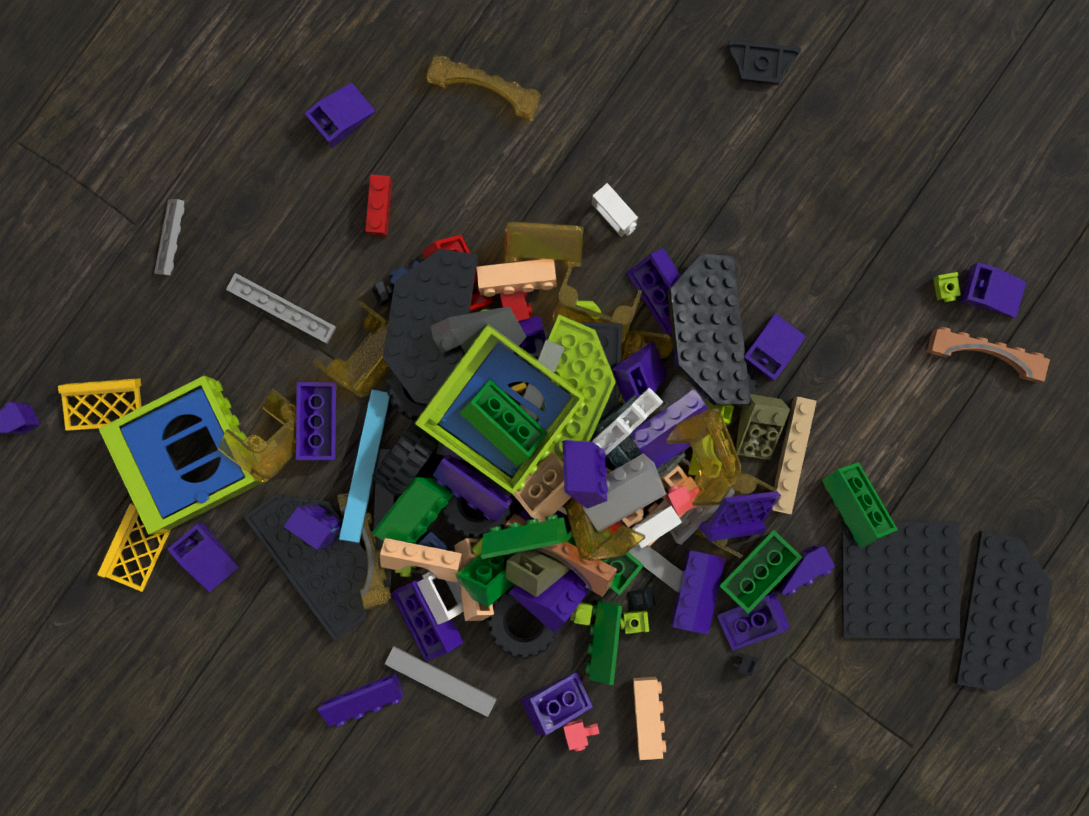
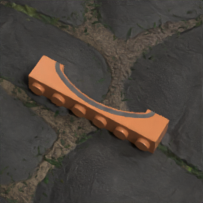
(1029, 366)
(594, 573)

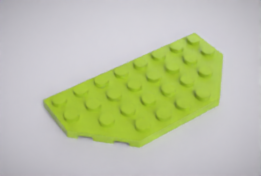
(586, 369)

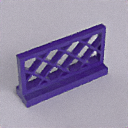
(740, 517)

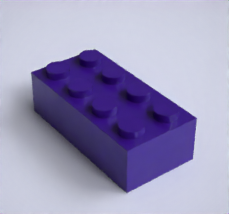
(314, 526)

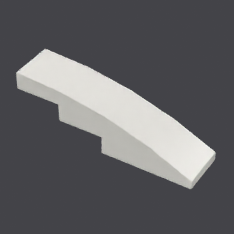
(628, 421)

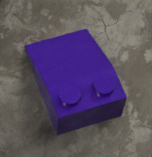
(761, 623)
(556, 704)

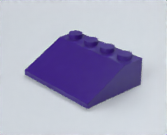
(556, 602)

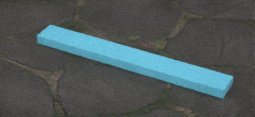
(365, 467)

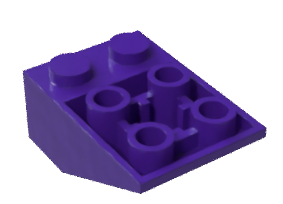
(340, 114)
(993, 290)
(773, 348)
(640, 372)
(17, 418)
(203, 556)
(814, 563)

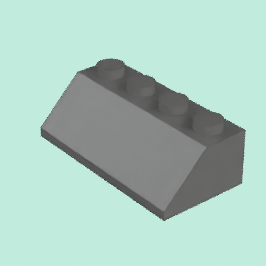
(628, 491)

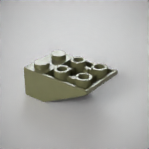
(760, 426)
(534, 571)

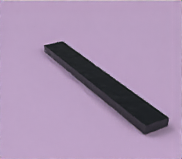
(383, 502)

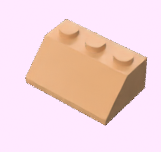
(544, 489)

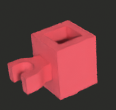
(681, 499)
(577, 734)

